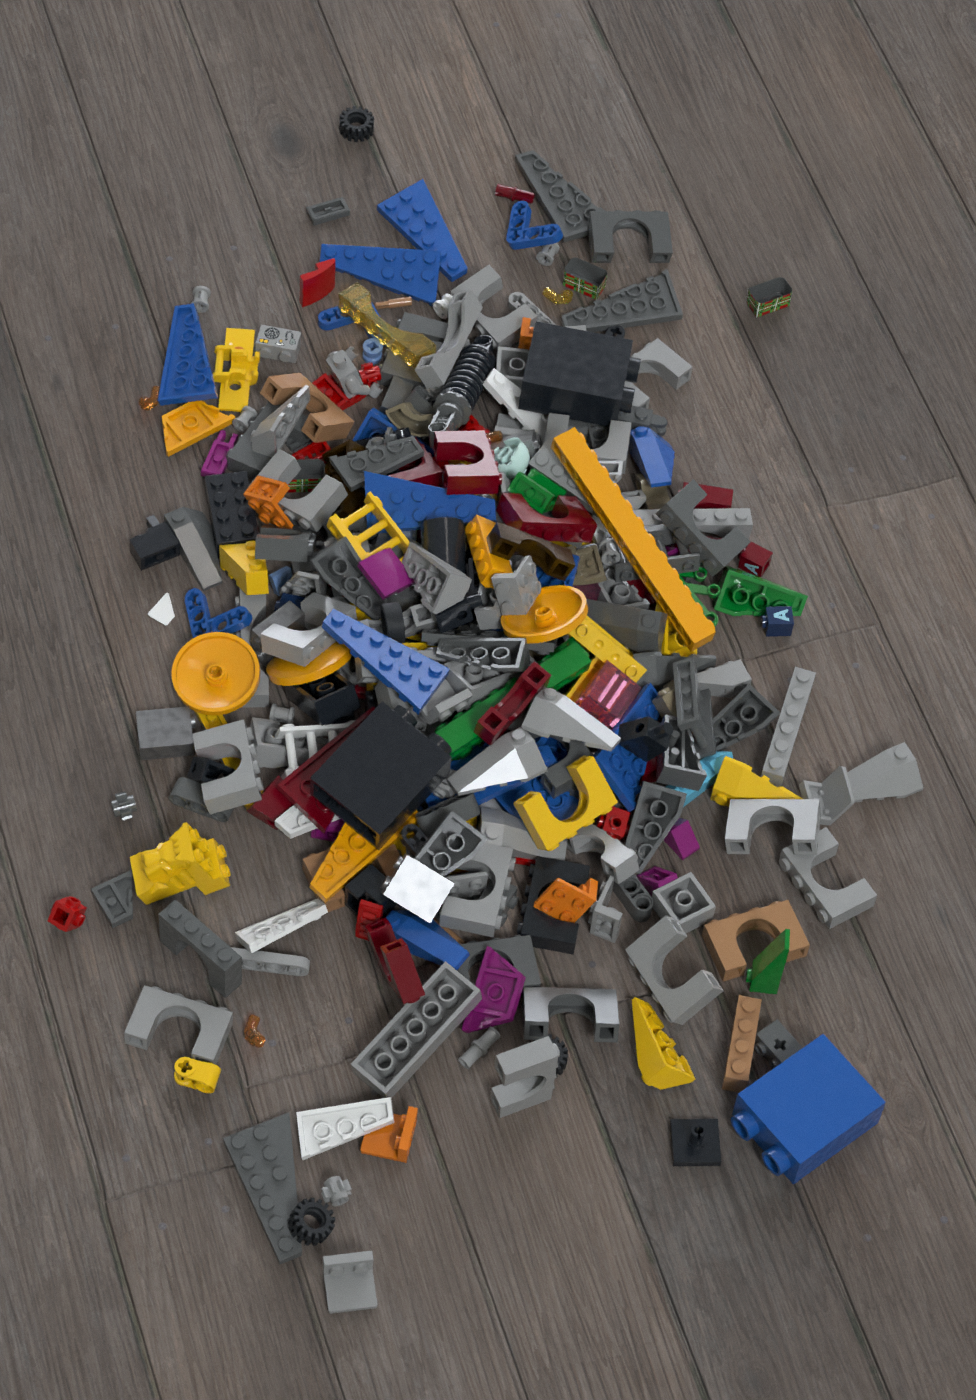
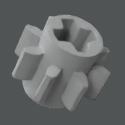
(336, 1191)

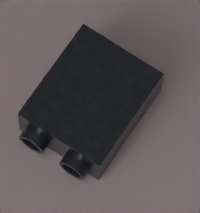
(578, 374)
(382, 773)

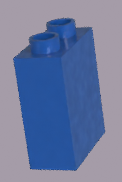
(806, 1109)

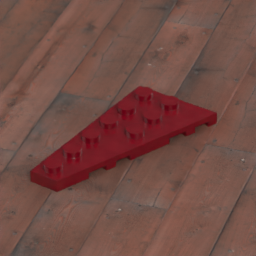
(297, 784)

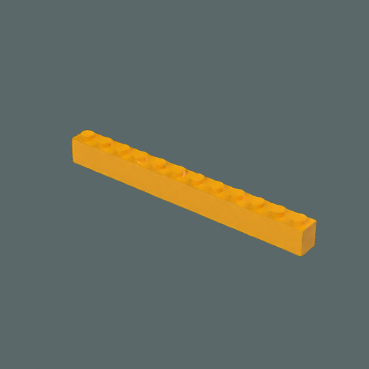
(633, 539)

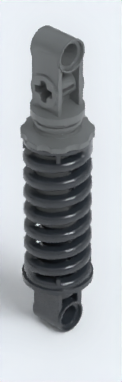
(463, 386)

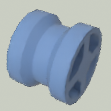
(375, 355)

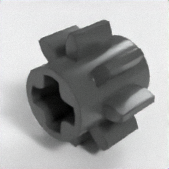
(123, 806)

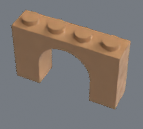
(326, 419)
(312, 862)
(772, 919)

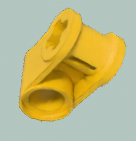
(198, 1075)

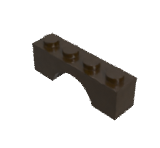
(551, 557)

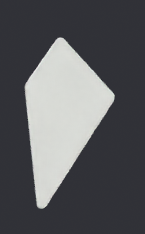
(163, 610)

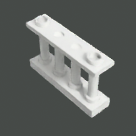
(290, 732)

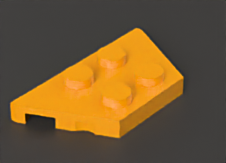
(191, 424)

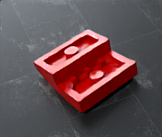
(317, 283)
(329, 387)

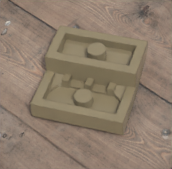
(590, 566)

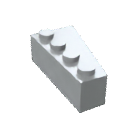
(550, 466)
(618, 592)

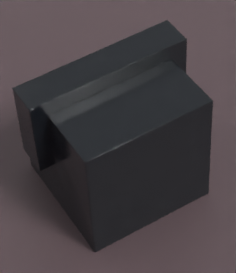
(367, 887)

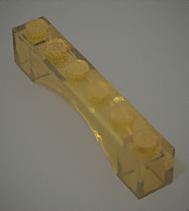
(409, 346)

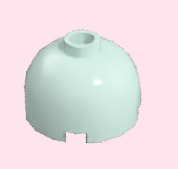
(512, 457)

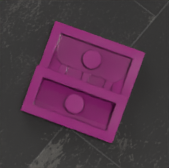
(385, 573)

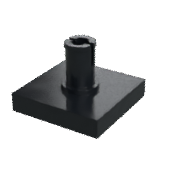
(695, 1142)

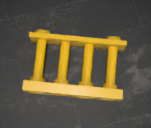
(339, 528)
(607, 648)

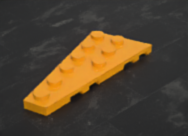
(348, 858)

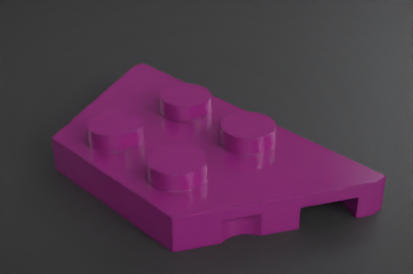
(500, 993)

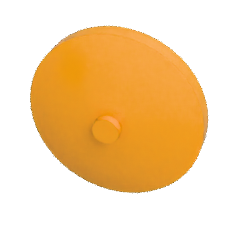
(551, 616)
(215, 673)
(288, 673)

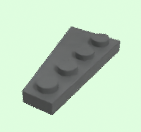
(376, 460)

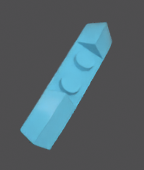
(711, 765)

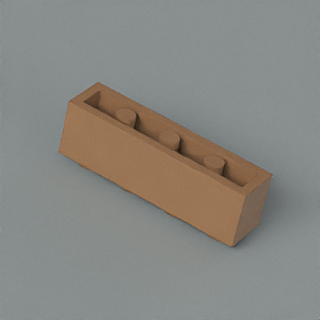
(741, 1044)

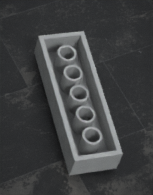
(416, 1032)

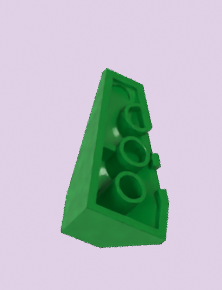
(750, 595)
(769, 966)

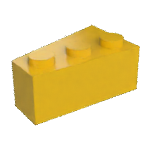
(240, 563)

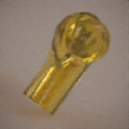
(556, 298)

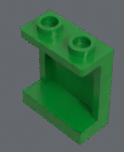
(537, 490)

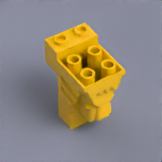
(180, 865)

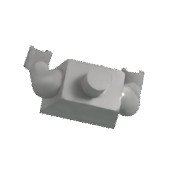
(347, 376)

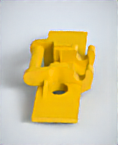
(243, 370)

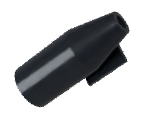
(446, 540)

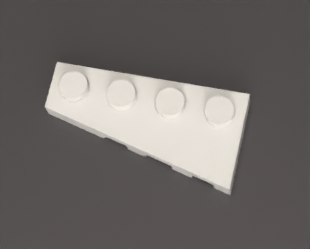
(509, 394)
(273, 928)
(336, 1125)

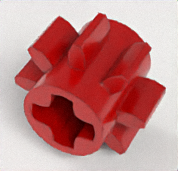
(369, 374)

